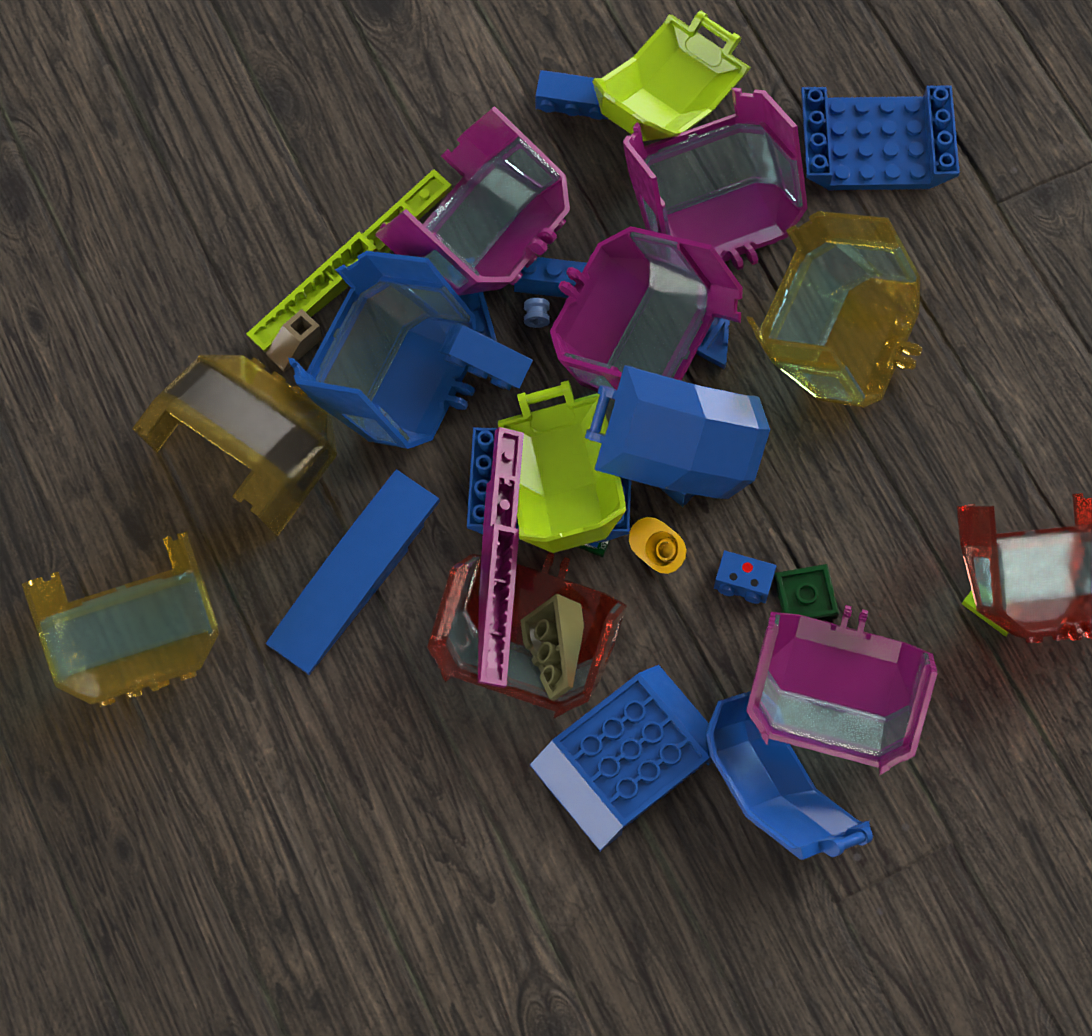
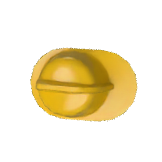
(657, 545)

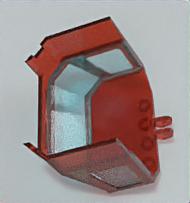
(1031, 578)
(457, 626)

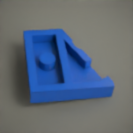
(716, 343)

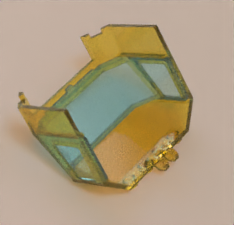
(844, 309)
(127, 633)

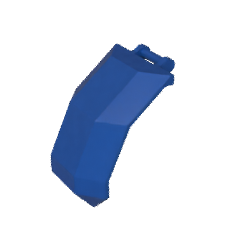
(679, 435)
(776, 788)

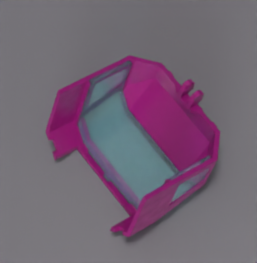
(723, 181)
(495, 213)
(641, 306)
(841, 690)

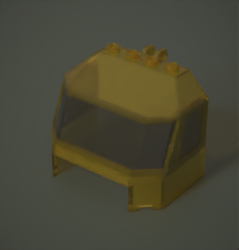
(255, 421)

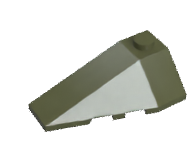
(554, 638)

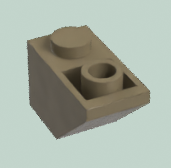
(294, 340)

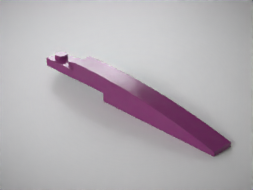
(499, 558)

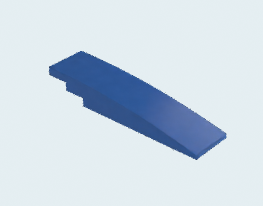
(353, 571)

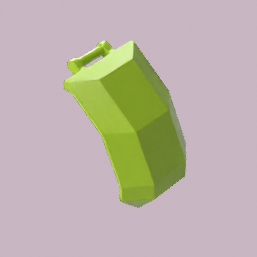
(671, 79)
(559, 491)

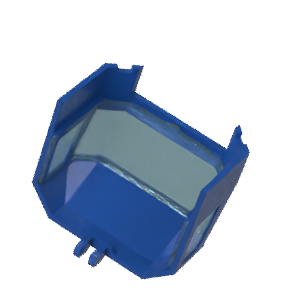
(382, 352)

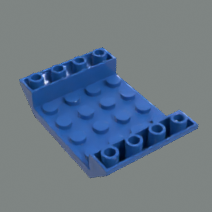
(880, 140)
(625, 755)

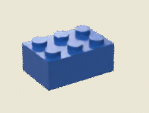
(485, 357)

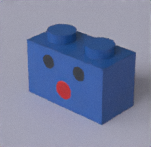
(744, 577)

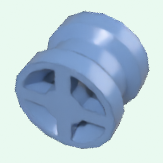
(536, 312)

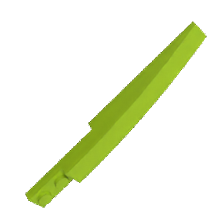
(325, 282)

